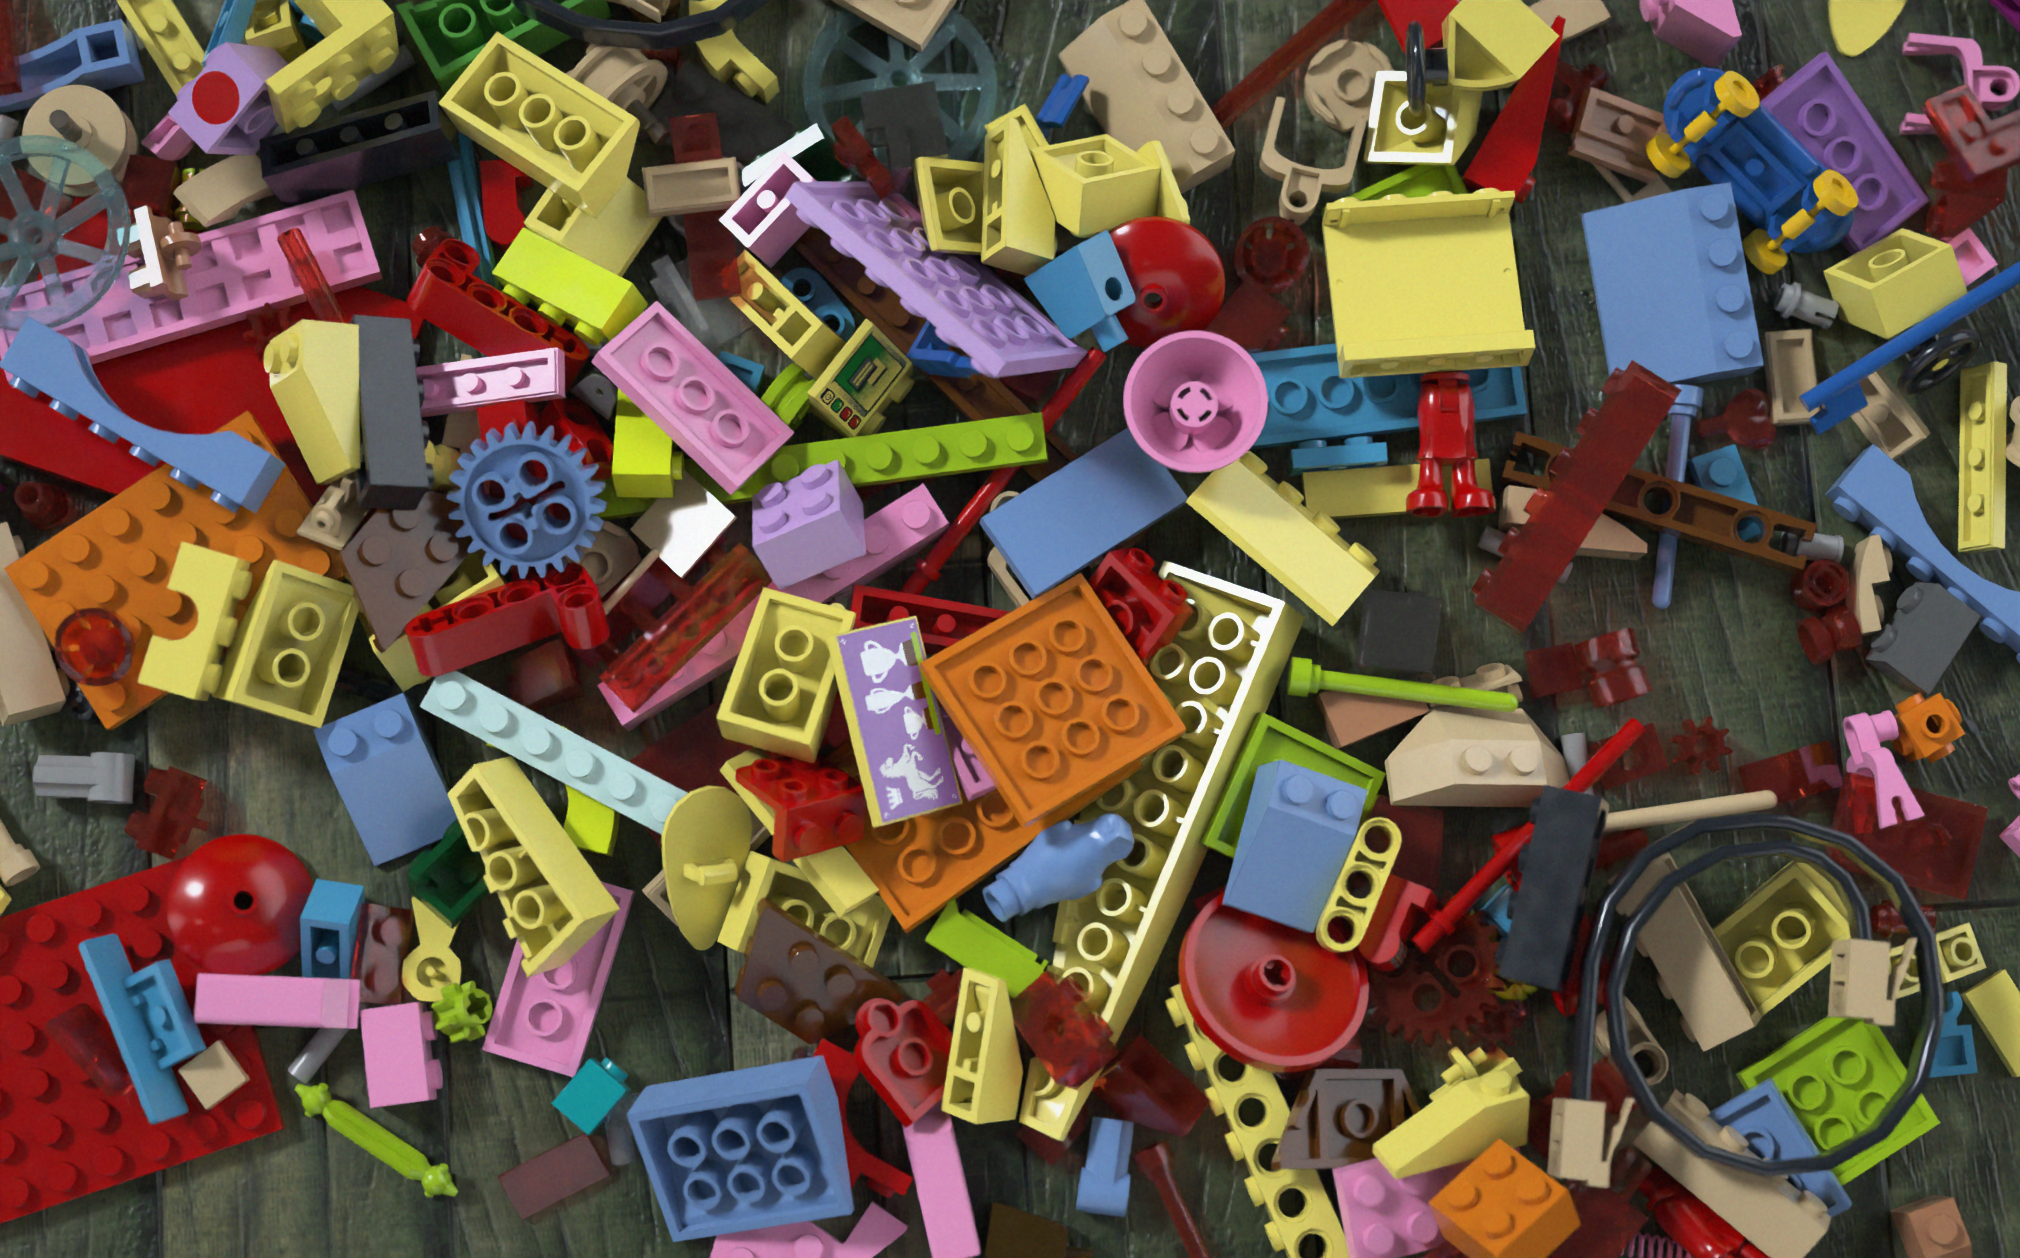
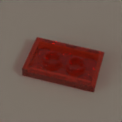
(1928, 851)

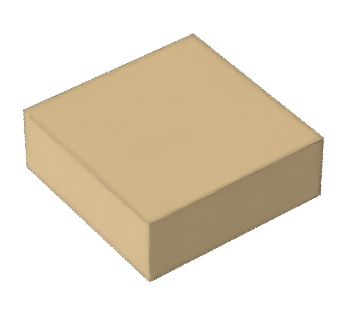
(214, 1074)

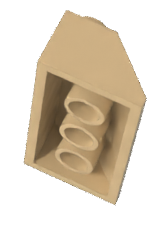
(1146, 93)

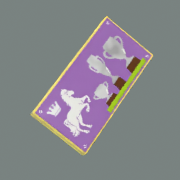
(893, 721)

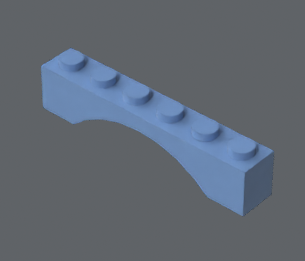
(89, 56)
(221, 460)
(1884, 502)

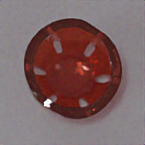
(1269, 256)
(97, 646)

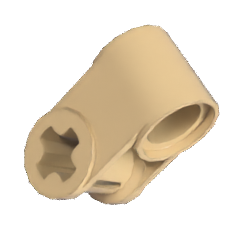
(1639, 1040)

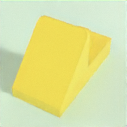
(276, 26)

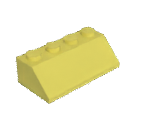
(544, 123)
(1285, 536)

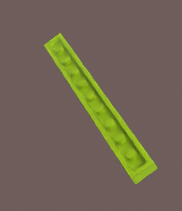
(877, 459)

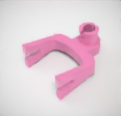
(1977, 76)
(1864, 738)

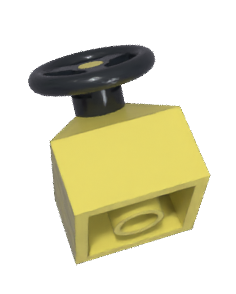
(1484, 49)
(1897, 287)

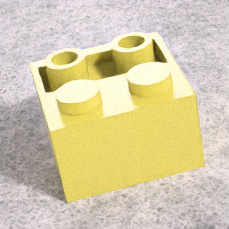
(609, 239)

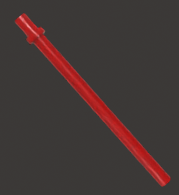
(996, 482)
(1443, 921)

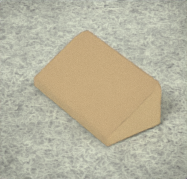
(1888, 417)

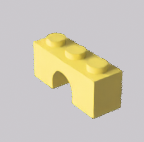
(192, 663)

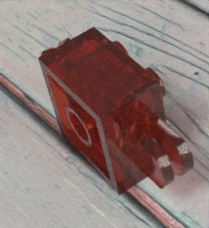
(1605, 1213)

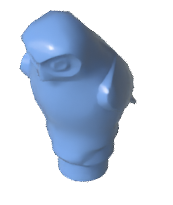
(1060, 865)

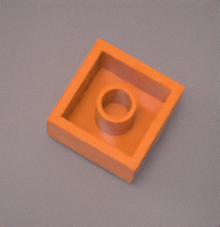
(1504, 1208)

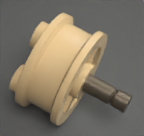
(627, 81)

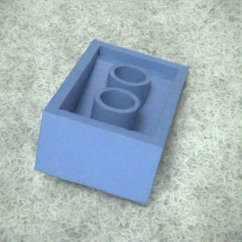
(388, 778)
(1293, 844)

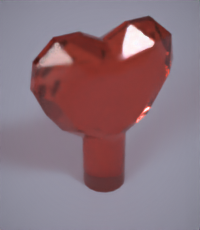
(1743, 421)

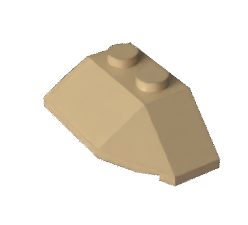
(1473, 760)

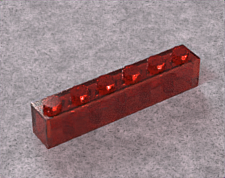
(1576, 496)

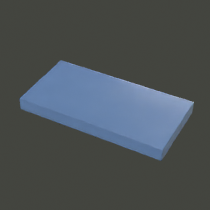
(1082, 512)

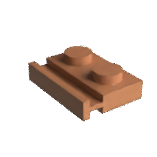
(1616, 134)

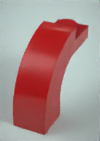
(883, 1176)

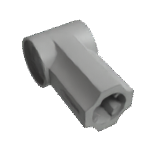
(99, 778)

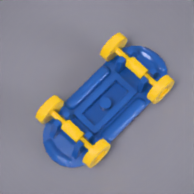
(1773, 176)

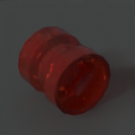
(1809, 589)
(1829, 634)

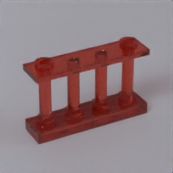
(682, 630)

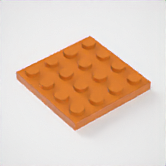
(1052, 700)

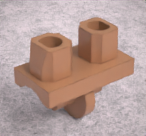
(165, 253)

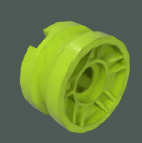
(789, 396)

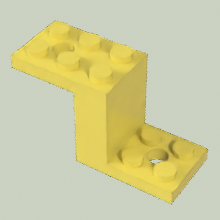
(356, 44)

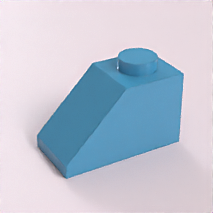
(330, 929)

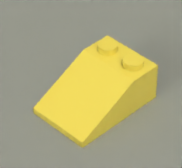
(318, 393)
(290, 645)
(784, 676)
(787, 887)
(1783, 933)

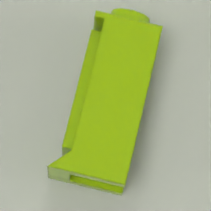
(984, 948)

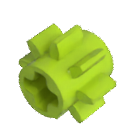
(462, 1011)

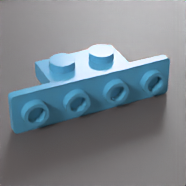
(147, 1022)

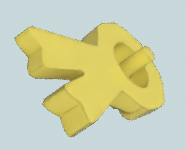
(432, 962)

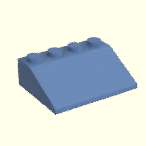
(1674, 286)
(744, 1148)

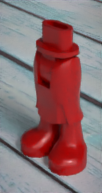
(1447, 439)
(1692, 1221)

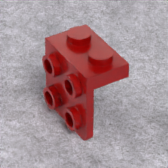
(812, 803)

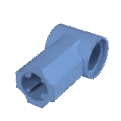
(1105, 1178)

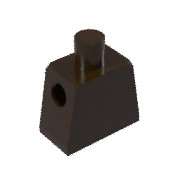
(1027, 1235)

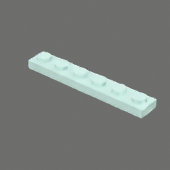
(552, 749)

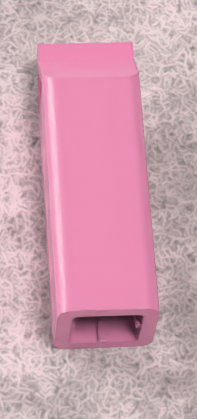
(277, 1001)
(942, 1186)

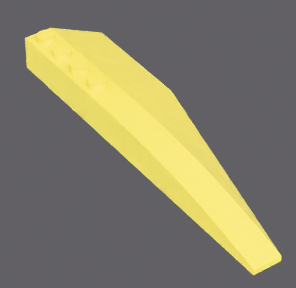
(1216, 680)

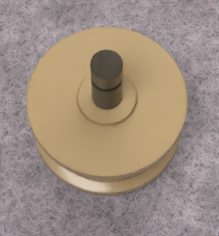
(88, 120)

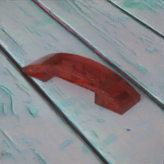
(708, 239)

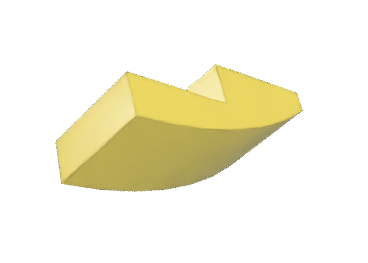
(1957, 956)

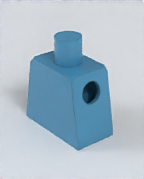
(1086, 290)

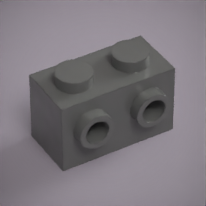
(1921, 637)

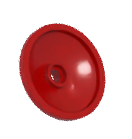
(1179, 266)
(232, 939)

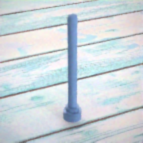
(1682, 412)

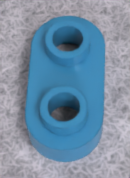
(821, 299)

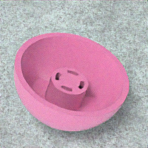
(1198, 376)

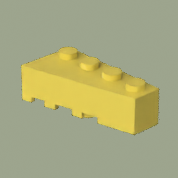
(531, 863)

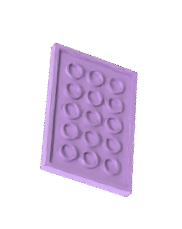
(948, 289)

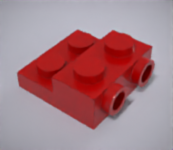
(1140, 601)

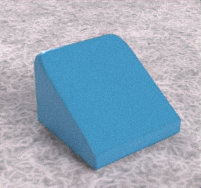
(1497, 910)

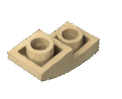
(223, 189)
(1868, 570)

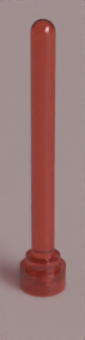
(1157, 1165)

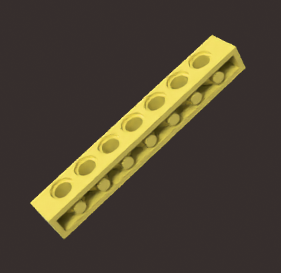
(1246, 1141)

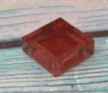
(1552, 670)

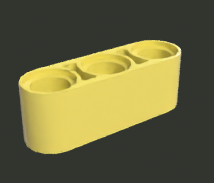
(1375, 868)

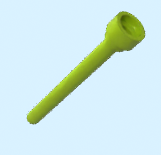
(1309, 677)

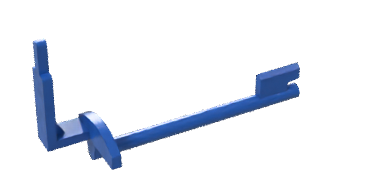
(928, 349)
(1842, 394)

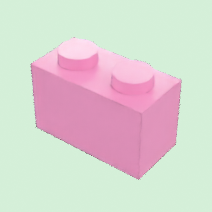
(763, 214)
(400, 1054)

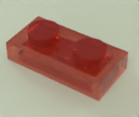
(381, 951)

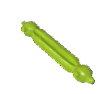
(376, 1140)

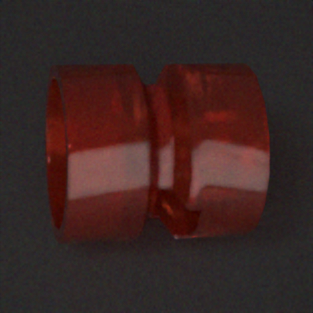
(1616, 685)

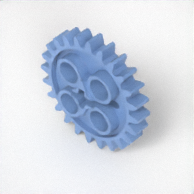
(505, 462)

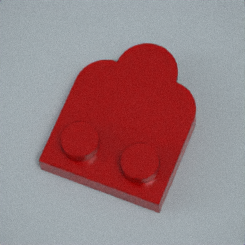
(903, 1055)

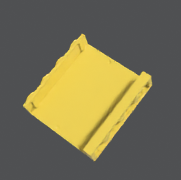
(1424, 284)

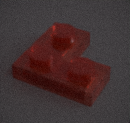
(1970, 136)

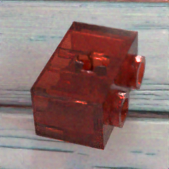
(1063, 1029)

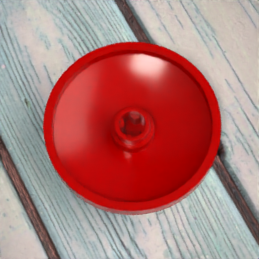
(1271, 989)

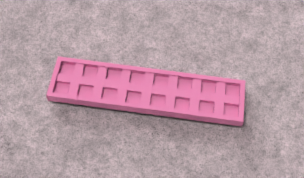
(228, 279)

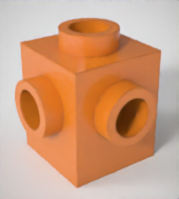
(1915, 739)

